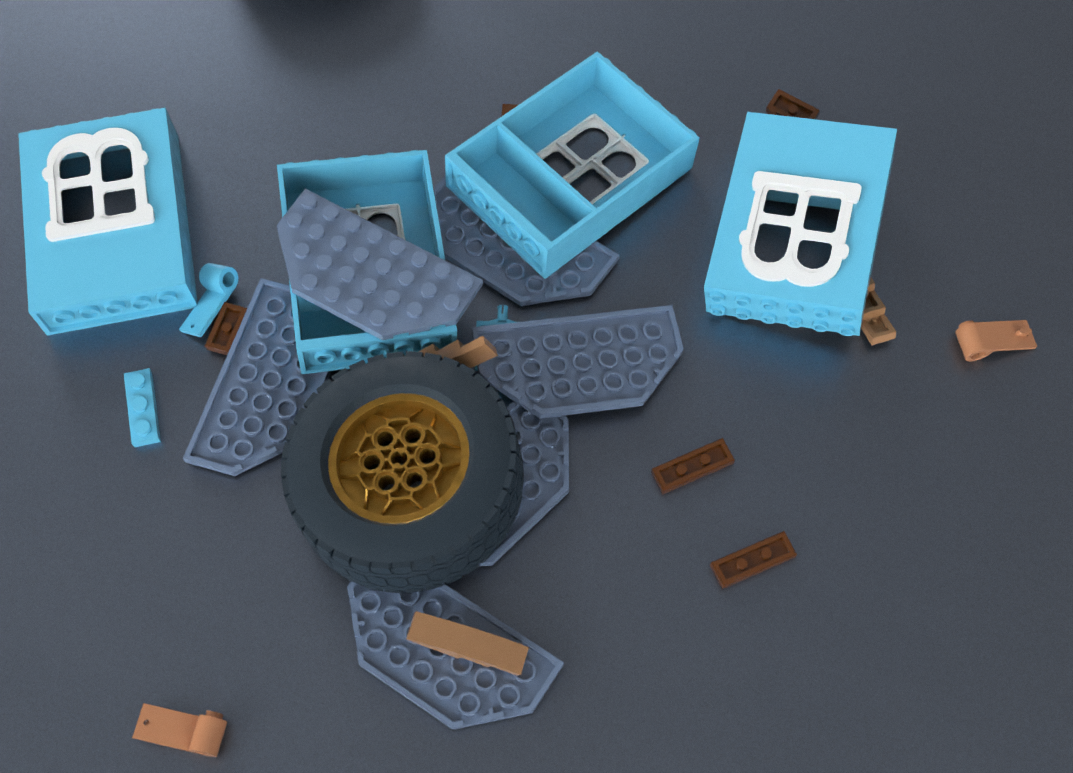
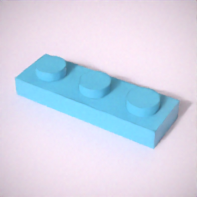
(142, 407)

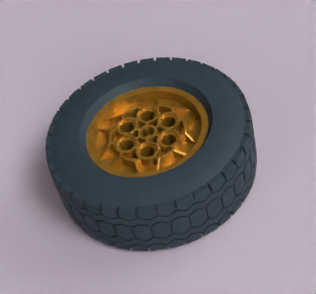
(403, 534)

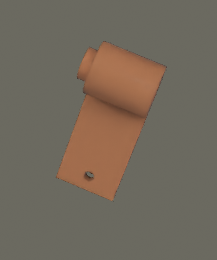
(983, 338)
(181, 730)

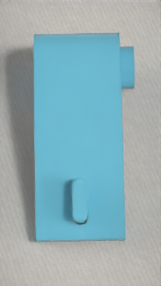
(220, 284)

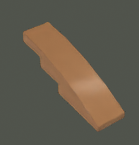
(874, 321)
(469, 354)
(467, 643)

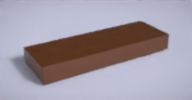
(692, 466)
(753, 559)

